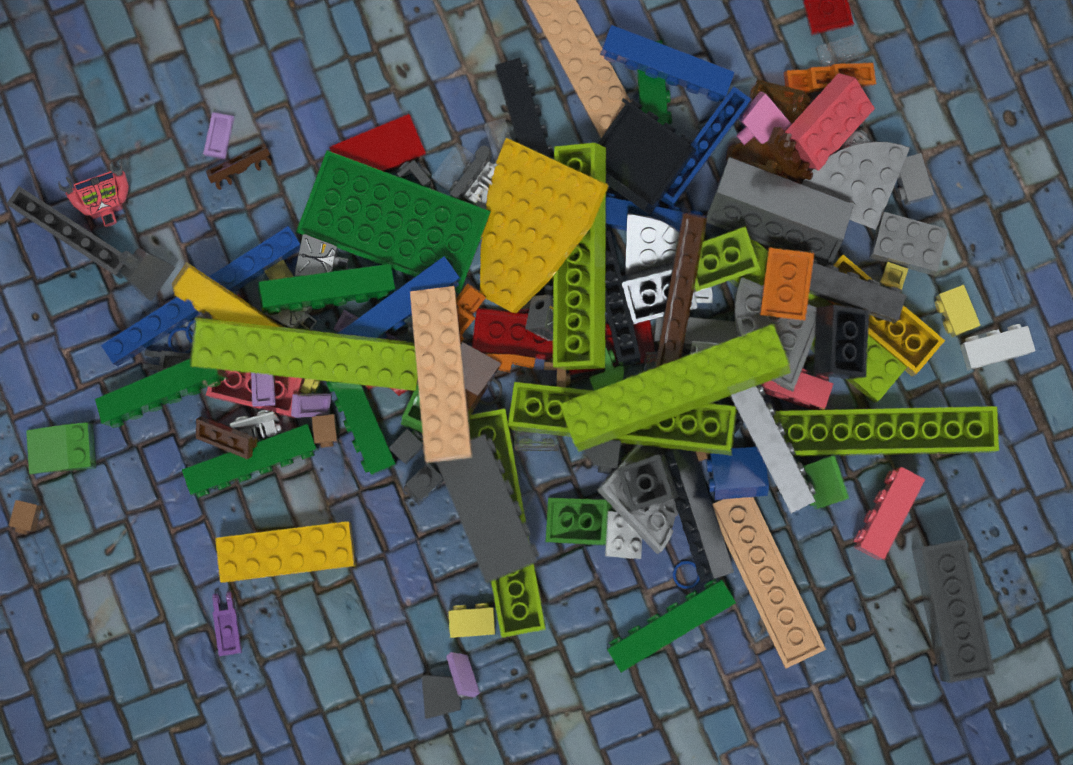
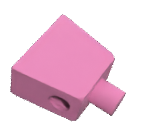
(761, 119)

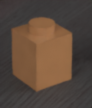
(325, 430)
(25, 517)

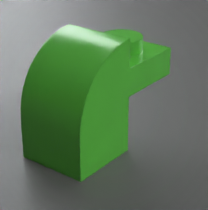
(610, 375)

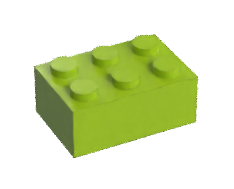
(726, 259)

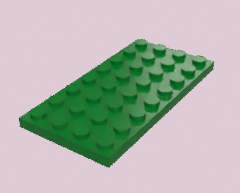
(391, 219)

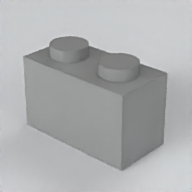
(914, 181)

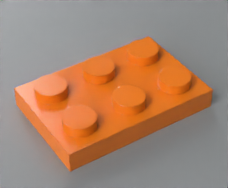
(787, 284)

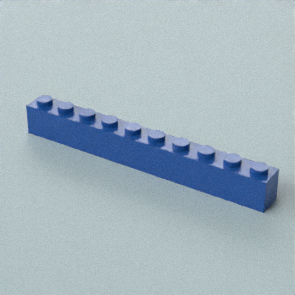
(177, 312)

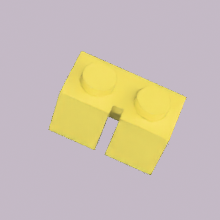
(957, 310)
(471, 622)

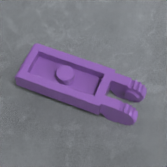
(226, 626)

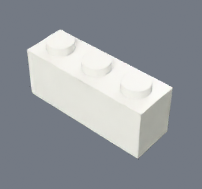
(997, 346)

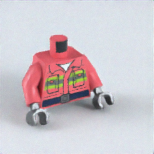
(100, 194)

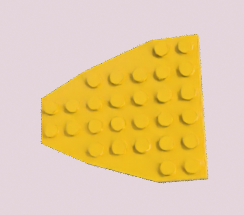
(533, 224)

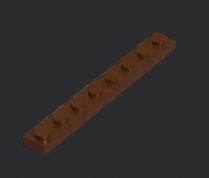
(681, 288)

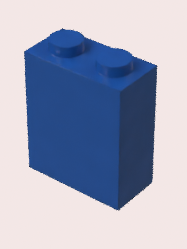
(738, 475)

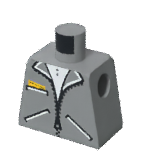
(318, 257)

